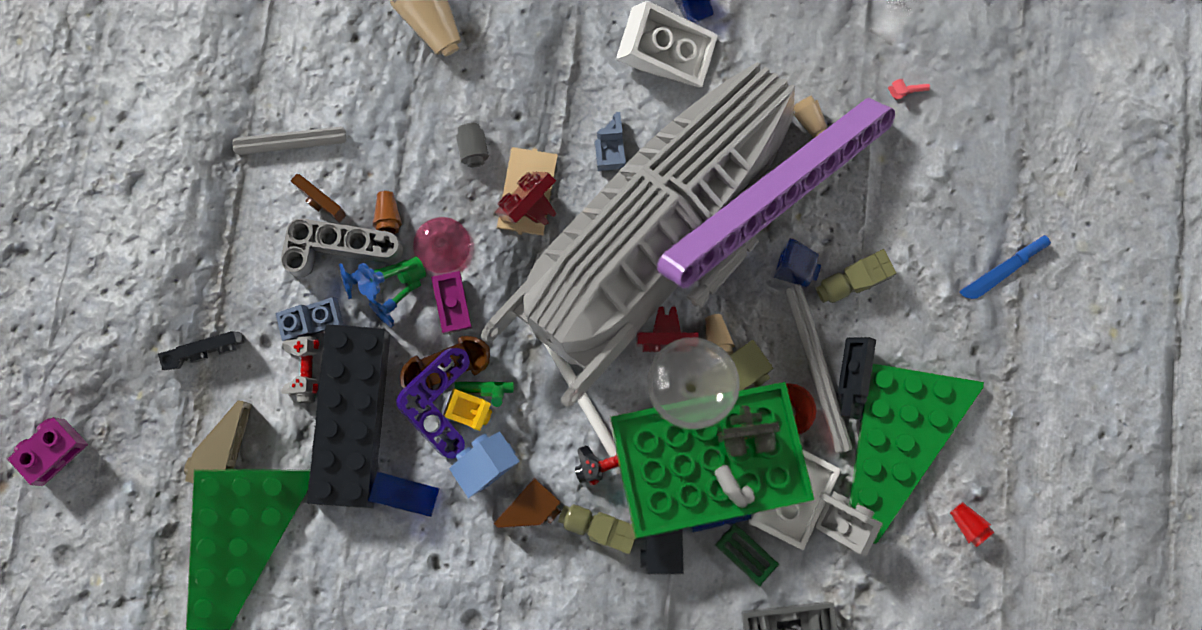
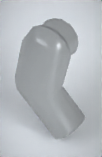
(731, 488)

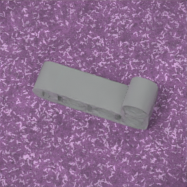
(342, 246)

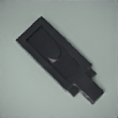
(199, 350)
(856, 375)

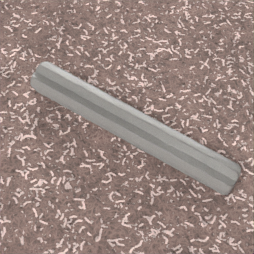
(289, 140)

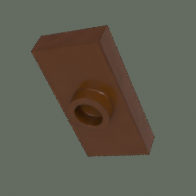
(317, 198)

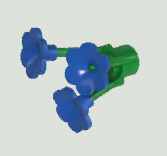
(368, 282)

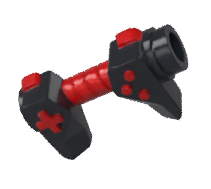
(590, 468)

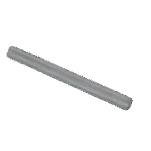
(818, 369)

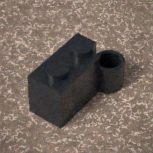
(663, 553)

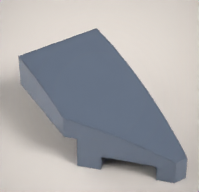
(610, 146)

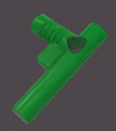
(492, 389)

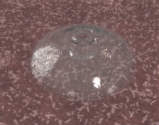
(696, 363)

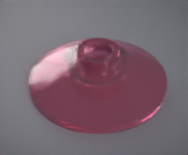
(444, 258)

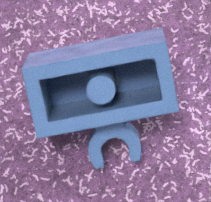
(483, 463)

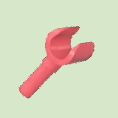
(899, 89)

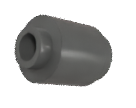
(472, 145)

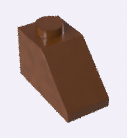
(530, 508)

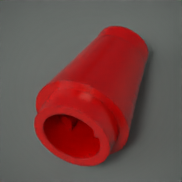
(971, 524)

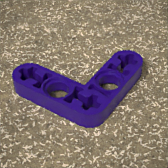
(427, 396)

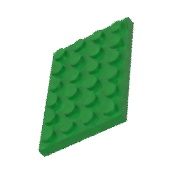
(673, 468)

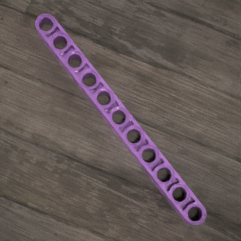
(774, 193)

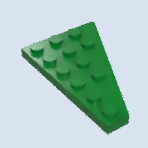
(902, 433)
(232, 536)

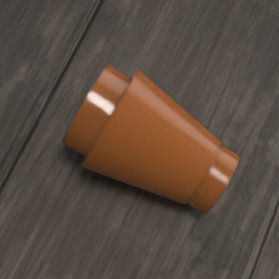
(386, 213)

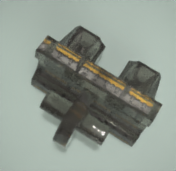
(735, 437)

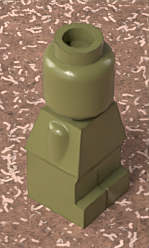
(857, 277)
(600, 527)

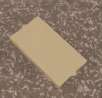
(520, 163)

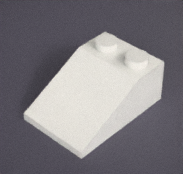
(666, 45)

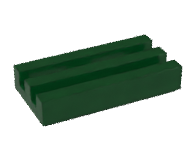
(728, 537)

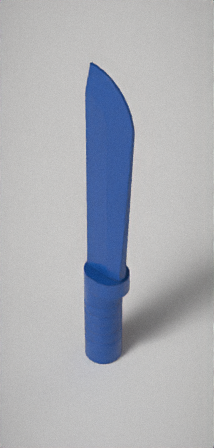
(999, 273)

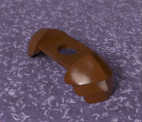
(475, 348)

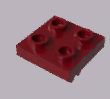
(528, 199)
(664, 332)

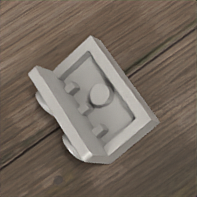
(847, 524)

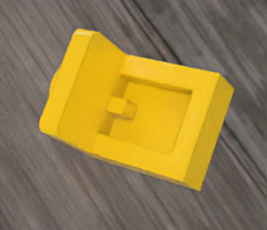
(468, 409)

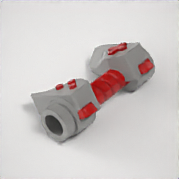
(302, 386)

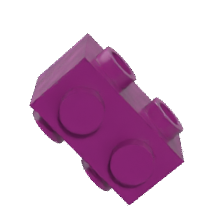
(47, 451)

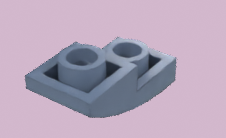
(309, 319)

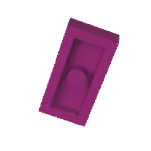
(451, 302)

